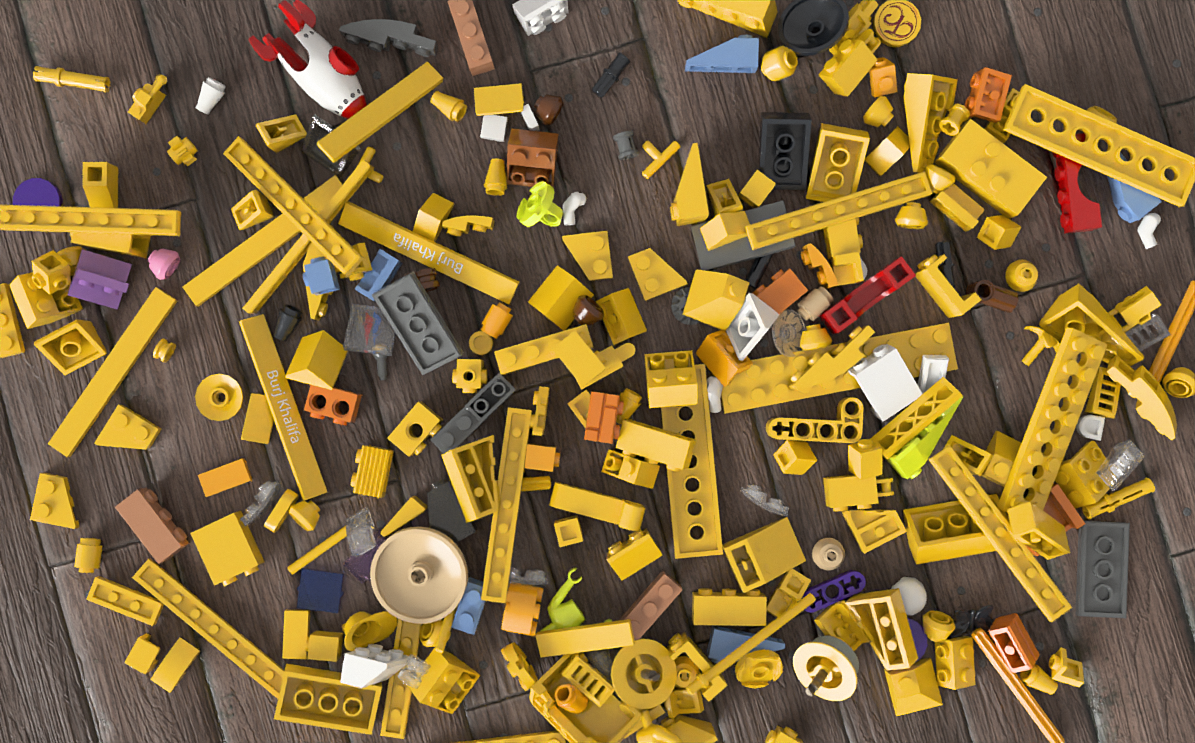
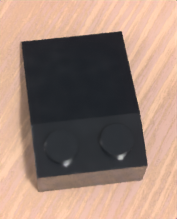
(785, 148)

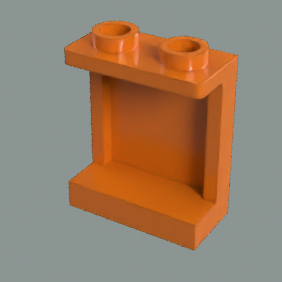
(1061, 510)

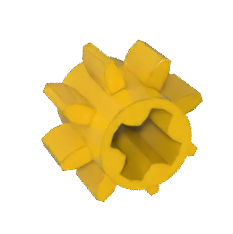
(182, 151)

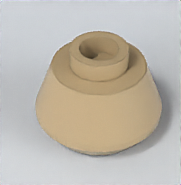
(823, 549)

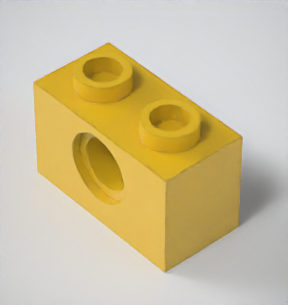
(403, 436)

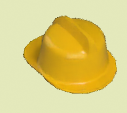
(368, 629)

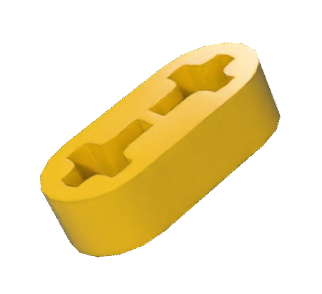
(281, 510)

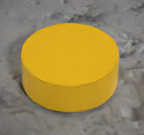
(481, 343)

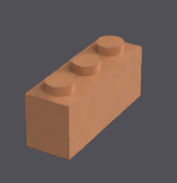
(471, 36)
(152, 524)
(652, 603)

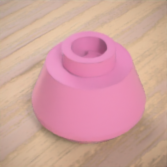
(163, 263)

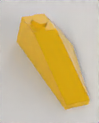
(1084, 313)

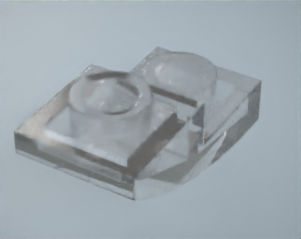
(758, 497)
(265, 498)
(359, 532)
(533, 578)

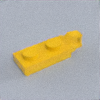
(858, 22)

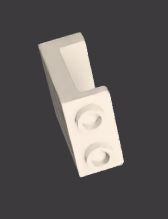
(885, 381)

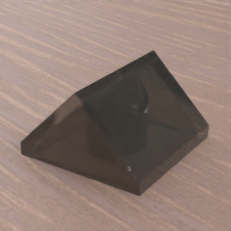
(317, 130)

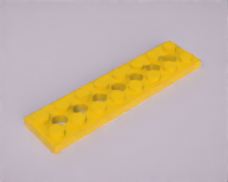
(1088, 153)
(1046, 412)
(704, 471)

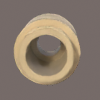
(815, 303)

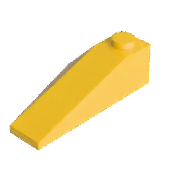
(926, 104)

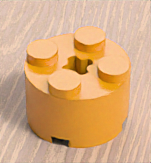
(522, 609)

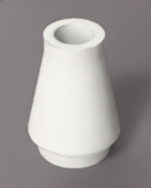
(210, 94)

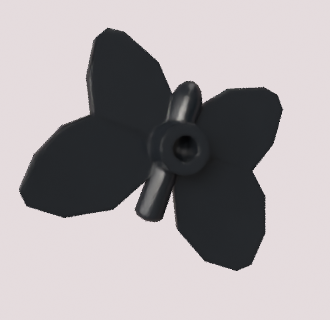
(968, 618)

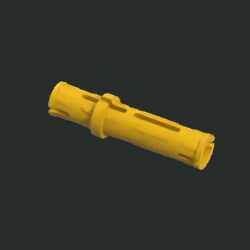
(62, 77)
(1120, 497)

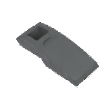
(382, 32)
(473, 414)

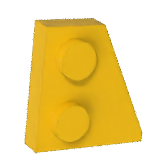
(591, 254)
(654, 274)
(538, 419)
(128, 430)
(53, 502)
(873, 527)

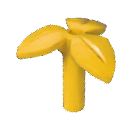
(1045, 340)

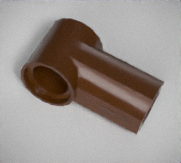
(994, 295)

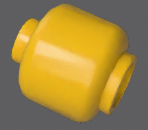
(779, 63)

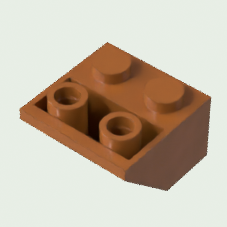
(531, 157)

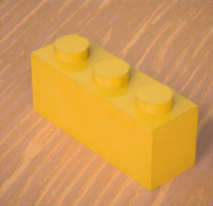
(655, 445)
(1038, 530)
(729, 607)

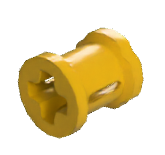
(957, 115)

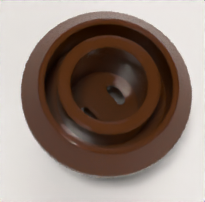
(548, 108)
(587, 311)

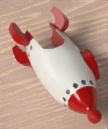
(330, 71)

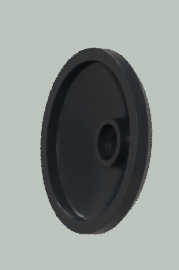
(806, 17)

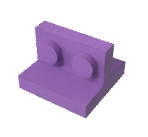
(99, 279)

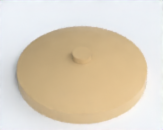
(419, 575)

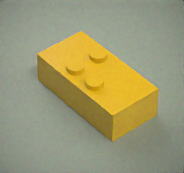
(990, 169)
(320, 700)

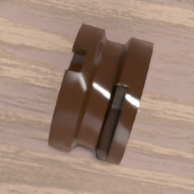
(428, 279)

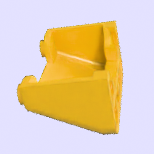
(593, 725)

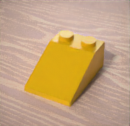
(837, 162)
(690, 200)

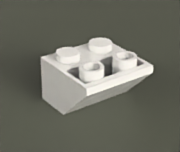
(537, 14)
(371, 665)

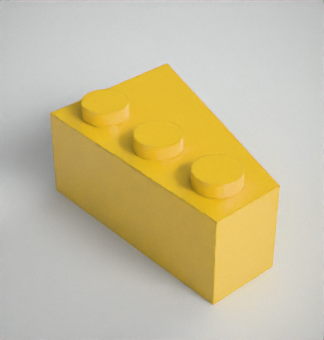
(886, 625)

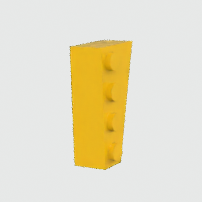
(748, 14)

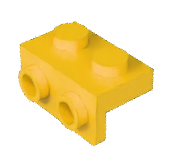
(842, 623)
(955, 662)

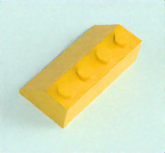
(945, 532)

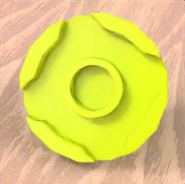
(539, 207)

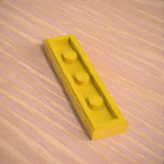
(585, 638)

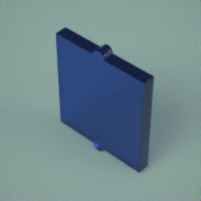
(320, 590)

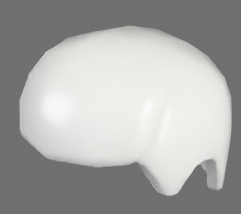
(912, 594)

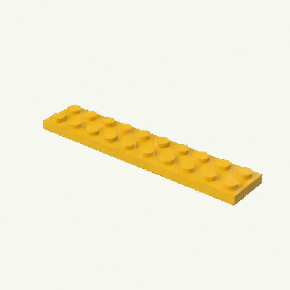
(769, 377)

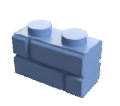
(470, 608)

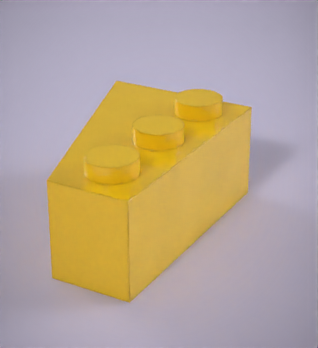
(473, 477)

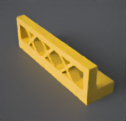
(916, 417)

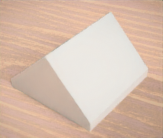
(750, 325)

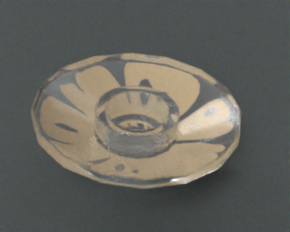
(787, 333)

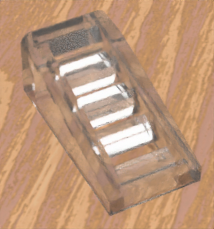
(1158, 324)
(1121, 462)

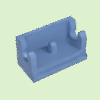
(383, 271)

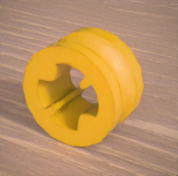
(164, 350)

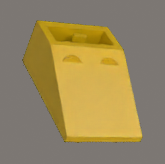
(763, 554)

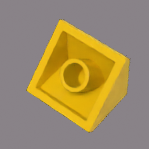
(558, 297)
(72, 346)
(317, 360)

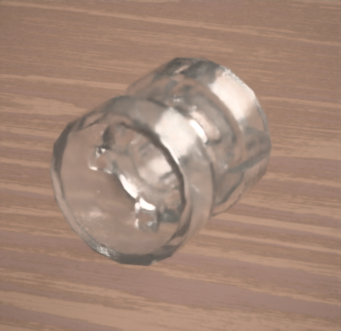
(414, 671)

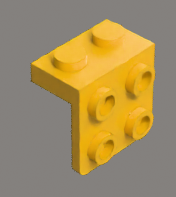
(1079, 476)

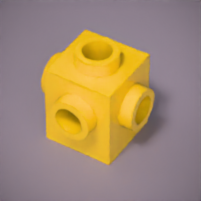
(51, 272)
(460, 374)

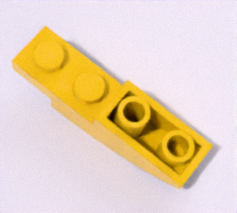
(825, 367)
(1151, 398)

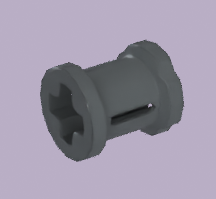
(626, 145)

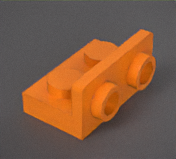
(988, 94)

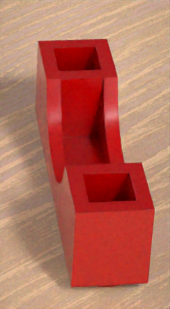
(1077, 211)
(867, 294)

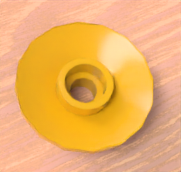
(208, 397)

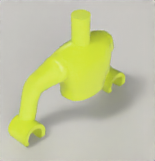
(567, 613)

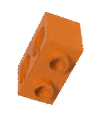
(333, 400)

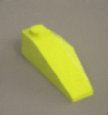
(915, 453)

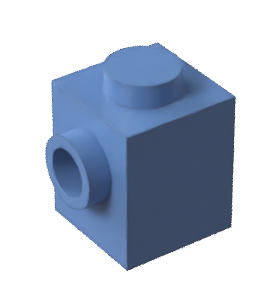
(320, 276)

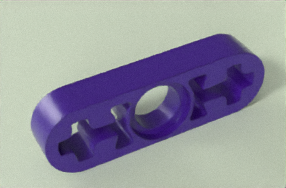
(845, 577)

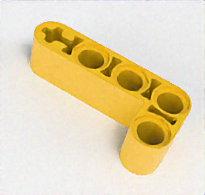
(813, 425)
(598, 506)

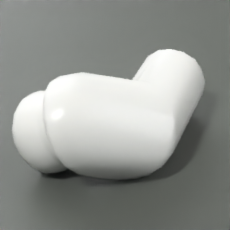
(570, 205)
(1147, 228)
(714, 394)

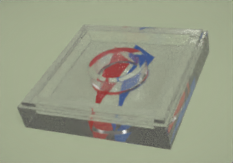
(369, 331)

